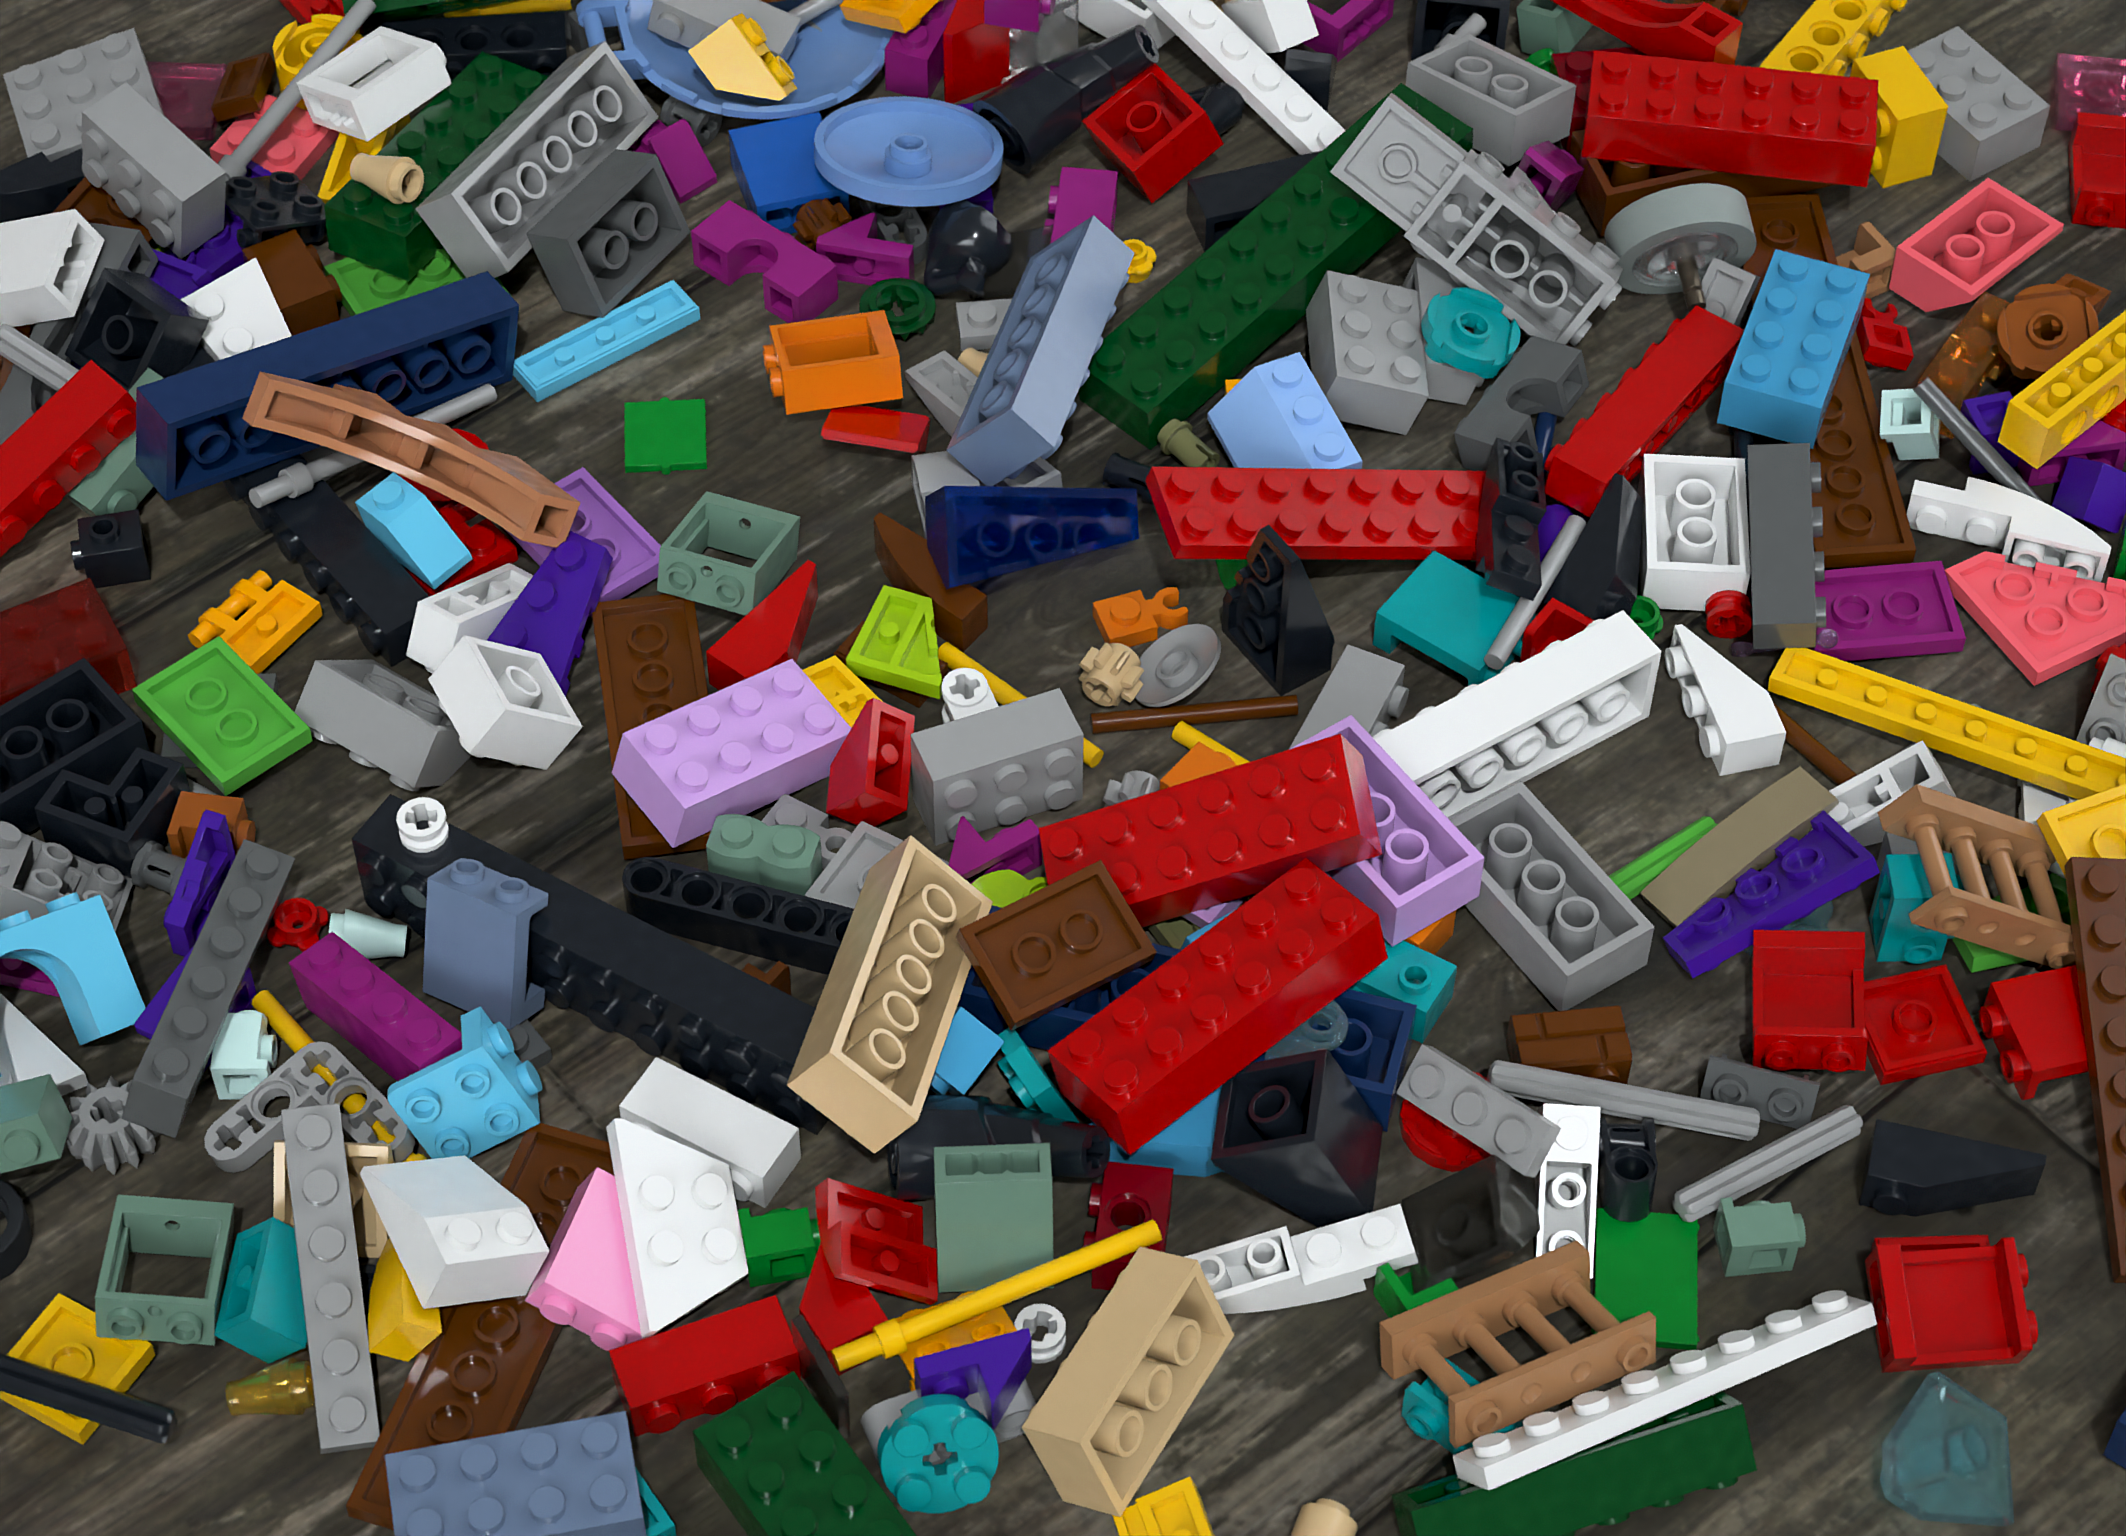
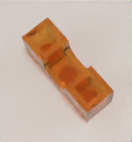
(1969, 354)

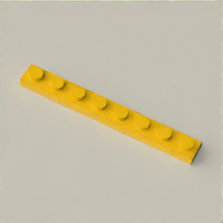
(1946, 724)

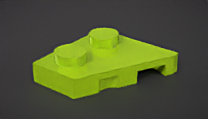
(899, 643)

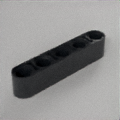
(725, 909)

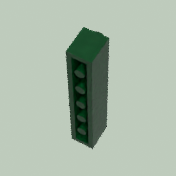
(1600, 1485)

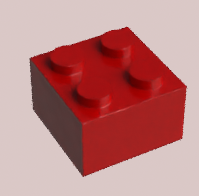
(1153, 132)

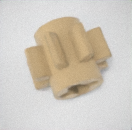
(1111, 674)

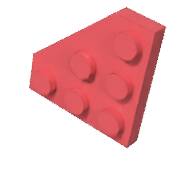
(2040, 614)

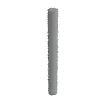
(1526, 608)

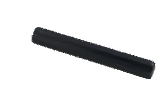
(86, 1400)

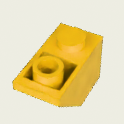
(741, 63)

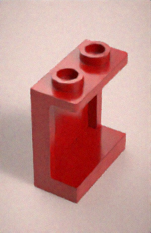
(2098, 170)
(1808, 1000)
(2036, 1027)
(1950, 1306)

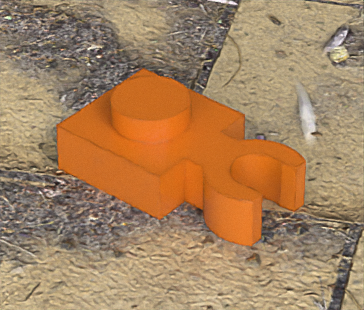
(1134, 620)

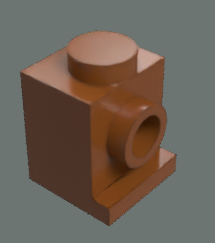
(189, 813)

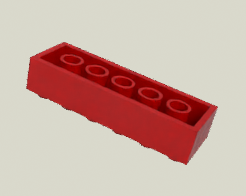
(1731, 118)
(1224, 831)
(1218, 1005)

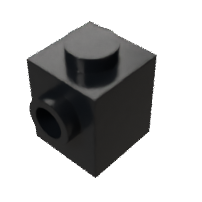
(112, 549)

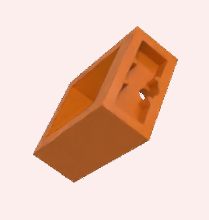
(833, 362)

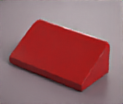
(877, 428)

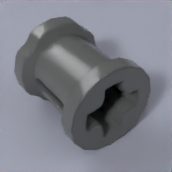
(703, 123)
(159, 860)

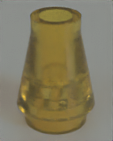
(273, 1391)

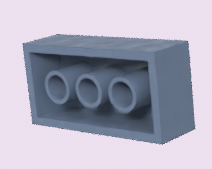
(521, 1483)

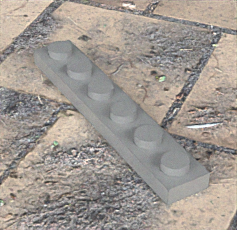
(330, 1278)

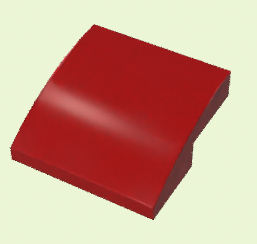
(876, 1241)

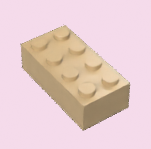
(1128, 1381)

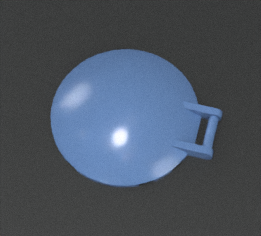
(825, 63)

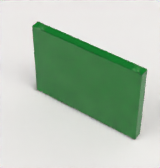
(1650, 1269)

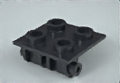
(274, 207)

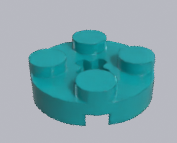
(1450, 343)
(944, 1486)

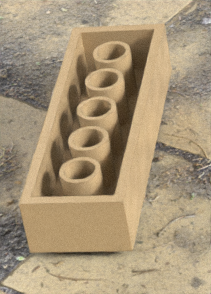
(889, 997)

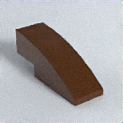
(907, 563)

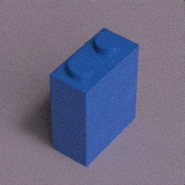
(779, 169)

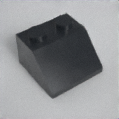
(134, 328)

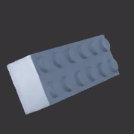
(1041, 353)

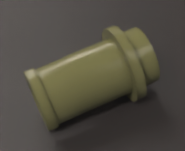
(1179, 440)

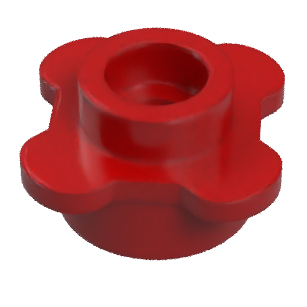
(295, 913)

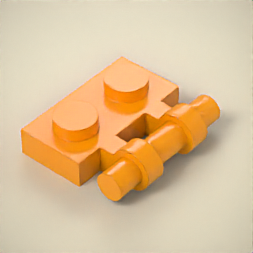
(268, 626)

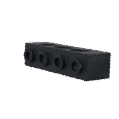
(526, 39)

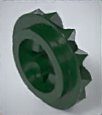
(910, 296)

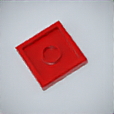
(1919, 1026)

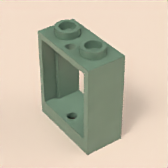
(719, 525)
(143, 1227)

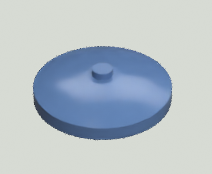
(908, 151)

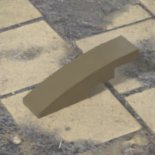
(1737, 844)

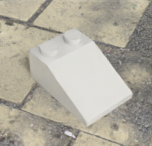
(456, 1230)

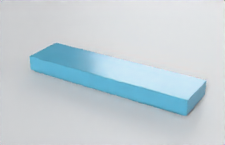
(605, 340)

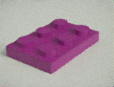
(1890, 611)

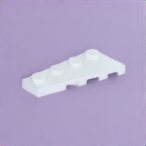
(239, 312)

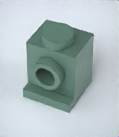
(1757, 1237)

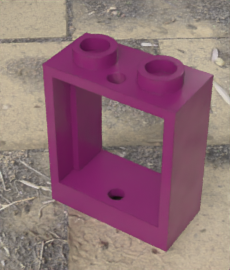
(1348, 26)

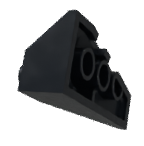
(1277, 616)

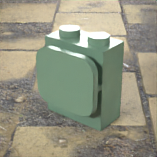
(991, 1213)

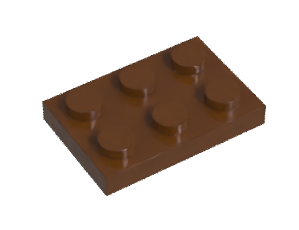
(1055, 945)

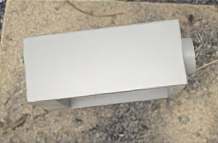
(374, 83)

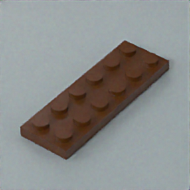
(647, 669)

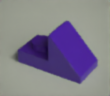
(987, 1366)

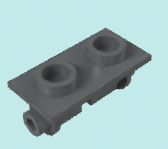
(1775, 1094)

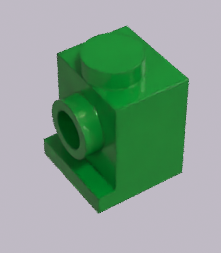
(779, 1244)

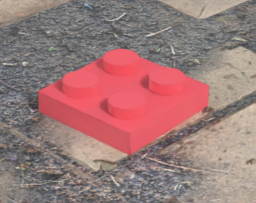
(291, 148)

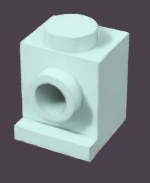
(1909, 425)
(242, 1054)

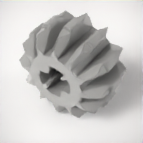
(101, 1134)

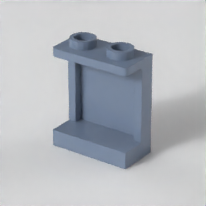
(481, 941)

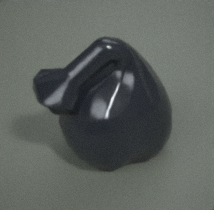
(965, 249)

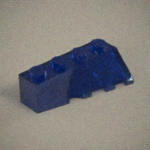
(1007, 529)

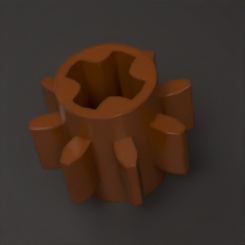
(817, 219)

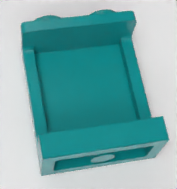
(1447, 616)

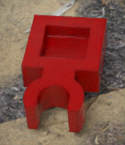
(1881, 339)

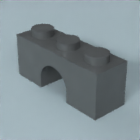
(1537, 380)

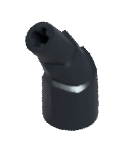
(1052, 98)
(976, 1121)

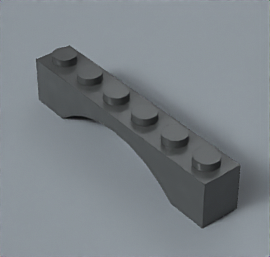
(23, 393)
(207, 989)

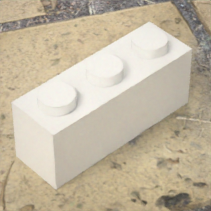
(716, 1123)

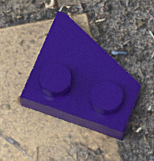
(200, 882)

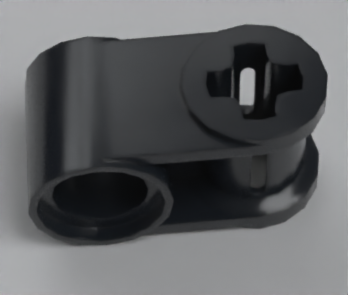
(1627, 1168)

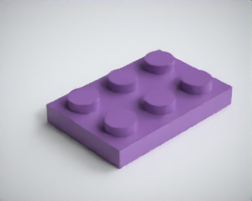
(611, 526)

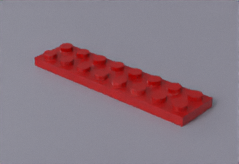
(1319, 511)

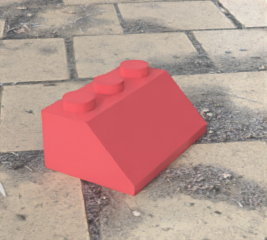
(1969, 247)

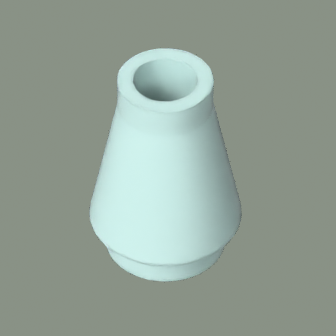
(369, 935)

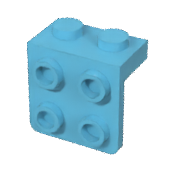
(471, 1095)

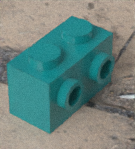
(1900, 891)
(1413, 978)
(264, 1294)

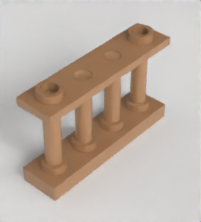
(2005, 845)
(1503, 1303)

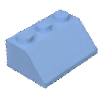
(1281, 421)

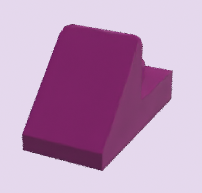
(679, 157)
(863, 256)
(1010, 849)

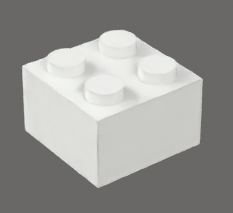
(504, 703)

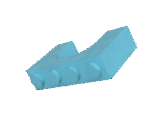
(83, 961)

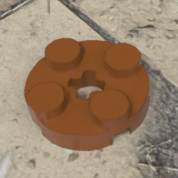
(2023, 319)

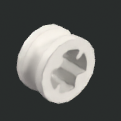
(427, 839)
(1054, 1340)

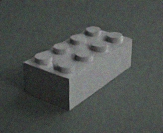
(1551, 900)

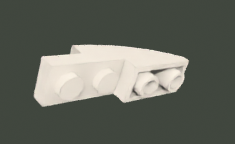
(2008, 521)
(1307, 1268)

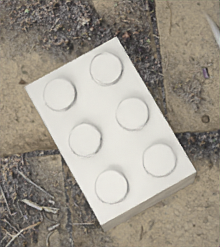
(1692, 529)

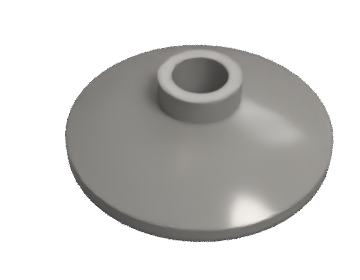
(1177, 664)

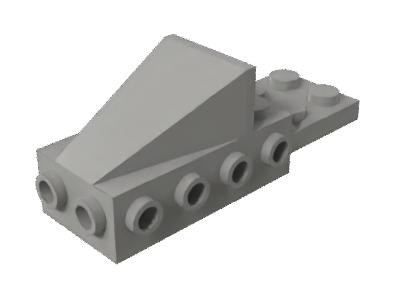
(1480, 224)

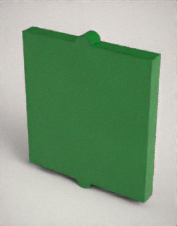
(665, 435)

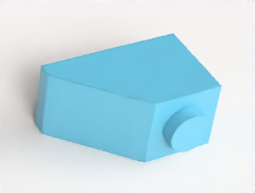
(412, 530)

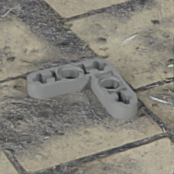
(304, 1089)

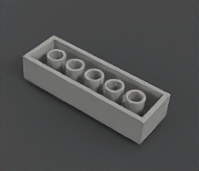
(535, 161)

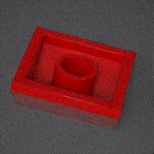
(973, 52)

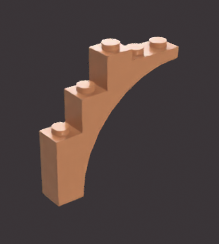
(418, 449)

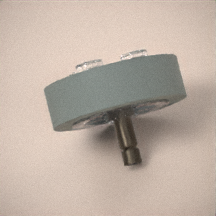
(1674, 235)

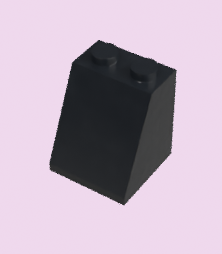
(1445, 17)
(1300, 1137)

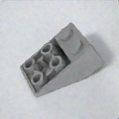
(43, 872)

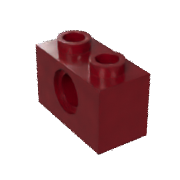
(1128, 1197)

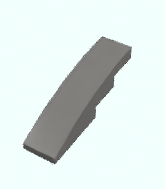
(945, 389)

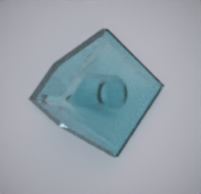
(1949, 1457)

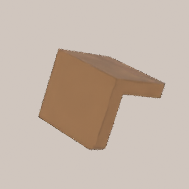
(1873, 256)

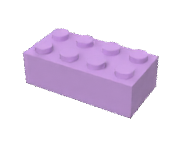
(730, 752)
(1424, 859)

